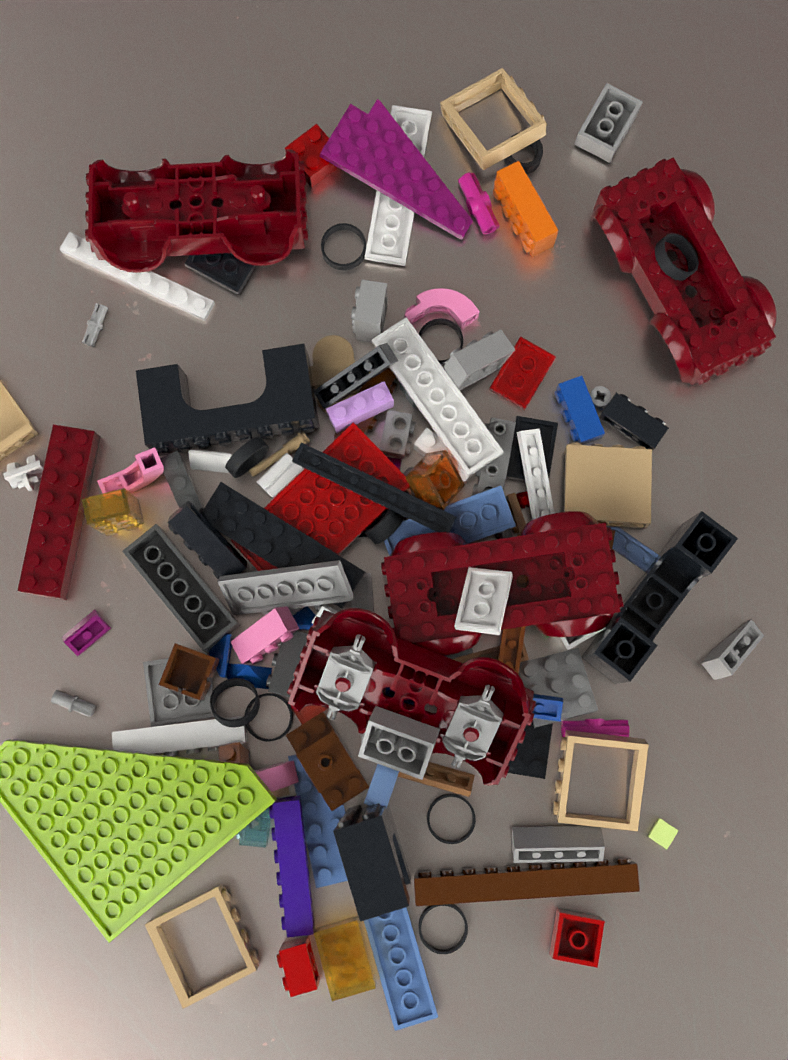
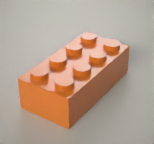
(524, 209)

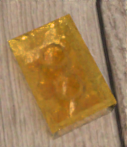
(113, 512)
(345, 958)

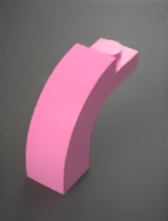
(443, 301)
(136, 476)
(278, 775)

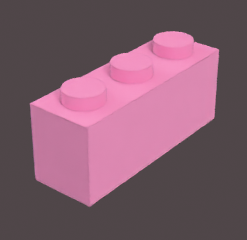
(265, 635)

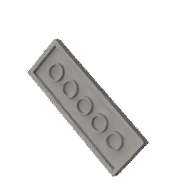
(286, 587)

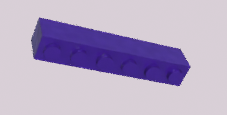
(293, 866)

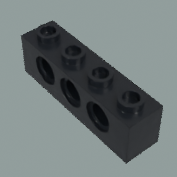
(355, 375)

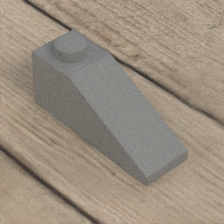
(732, 651)

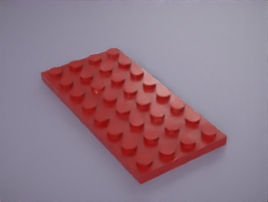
(327, 509)

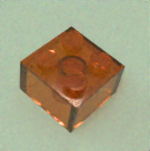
(435, 479)

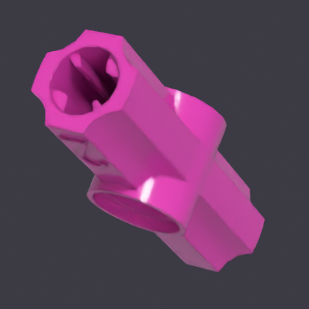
(478, 203)
(598, 726)

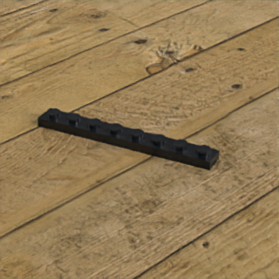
(374, 489)

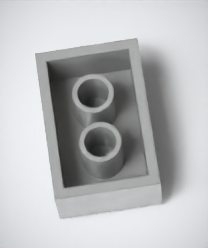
(608, 123)
(371, 310)
(478, 359)
(398, 742)

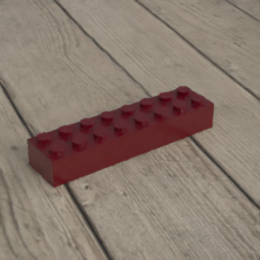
(59, 512)

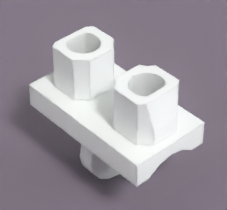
(24, 475)

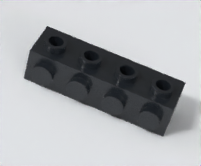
(206, 541)

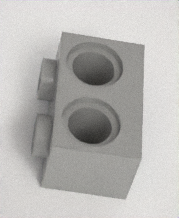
(392, 434)

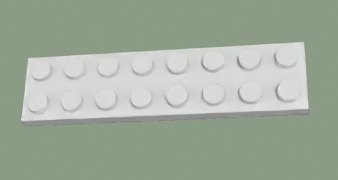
(391, 221)
(439, 398)

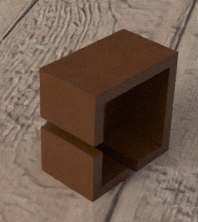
(189, 671)

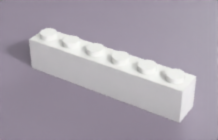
(177, 737)

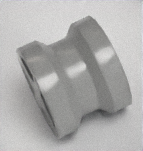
(597, 400)

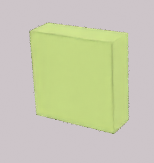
(662, 833)

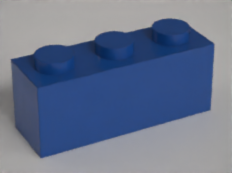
(579, 411)

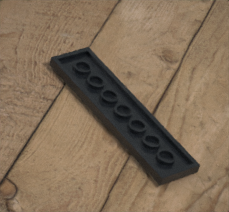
(269, 535)

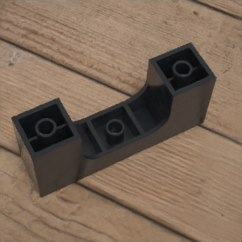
(282, 408)
(682, 563)
(373, 860)

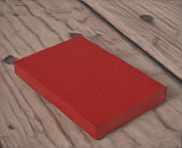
(522, 373)

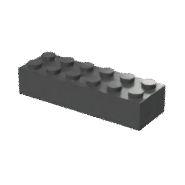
(181, 588)

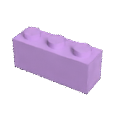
(360, 407)

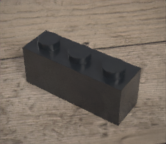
(634, 421)

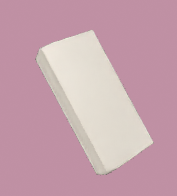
(208, 460)

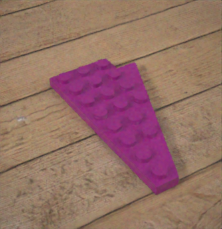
(386, 159)

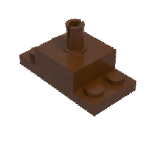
(327, 761)

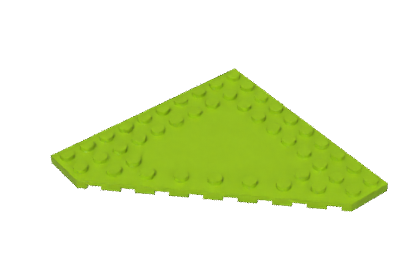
(124, 822)

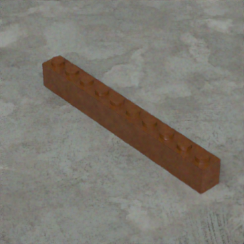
(526, 883)

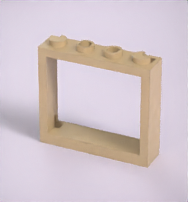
(477, 92)
(640, 749)
(170, 962)

